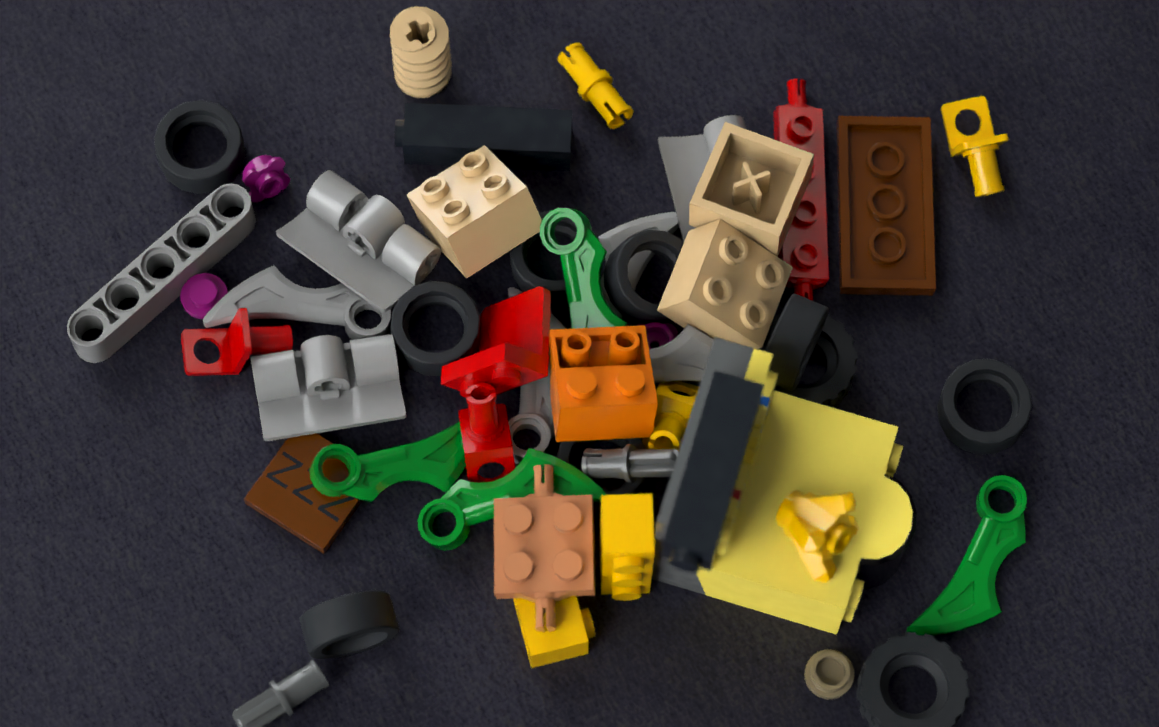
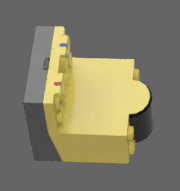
(804, 450)

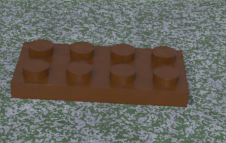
(885, 205)

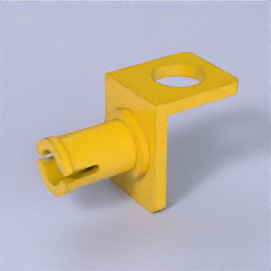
(979, 147)
(671, 415)

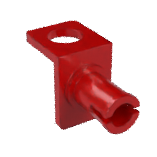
(234, 345)
(485, 432)

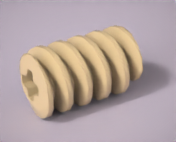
(420, 52)

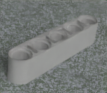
(157, 294)

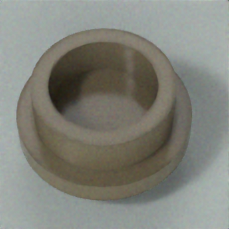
(829, 674)

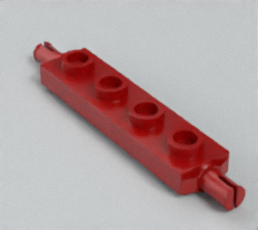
(807, 237)

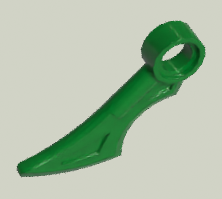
(581, 270)
(432, 460)
(475, 501)
(971, 592)

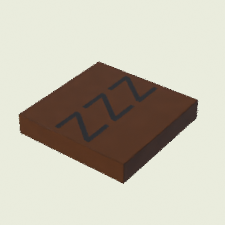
(292, 501)

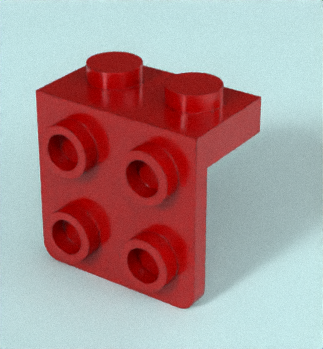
(511, 345)

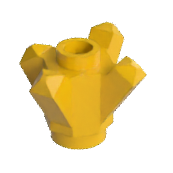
(818, 528)

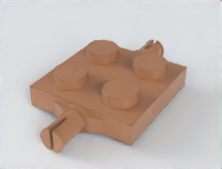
(544, 547)

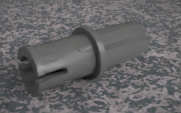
(628, 463)
(281, 697)

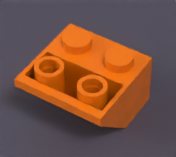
(601, 383)

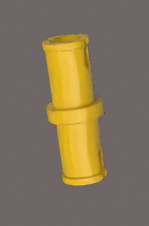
(595, 85)

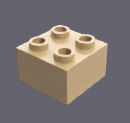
(752, 186)
(475, 211)
(725, 285)

